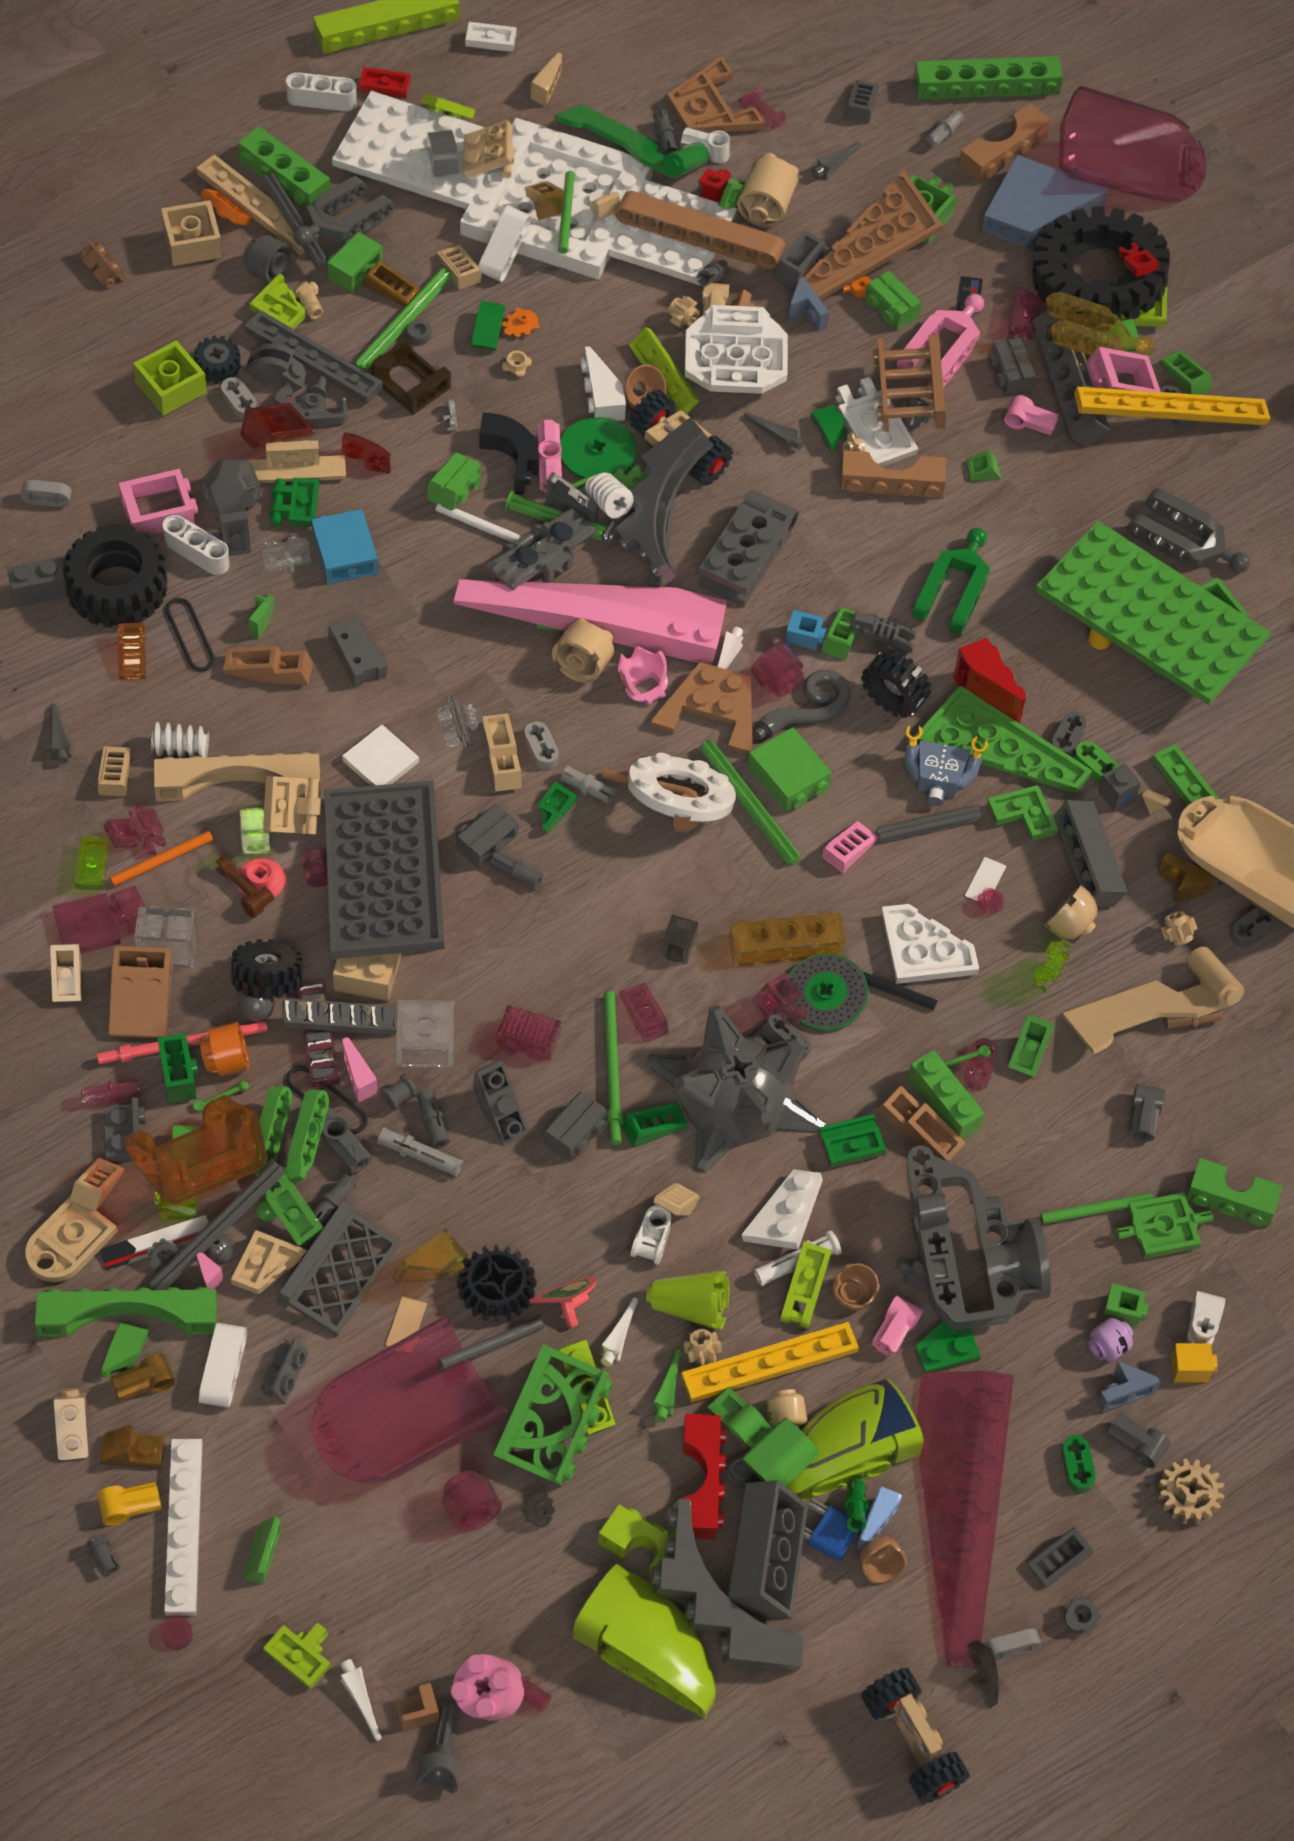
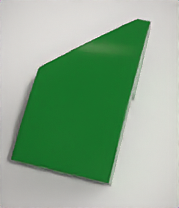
(830, 423)
(555, 805)

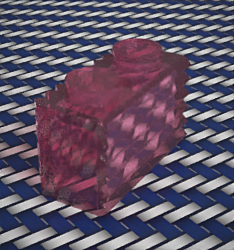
(528, 1033)

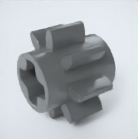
(915, 421)

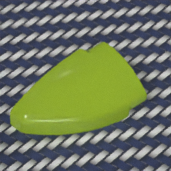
(647, 1639)

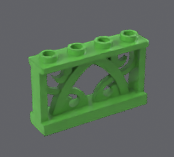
(545, 1374)

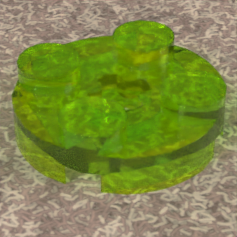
(1054, 964)

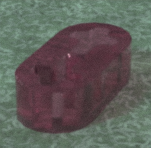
(975, 1063)

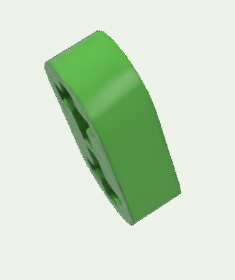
(1097, 762)

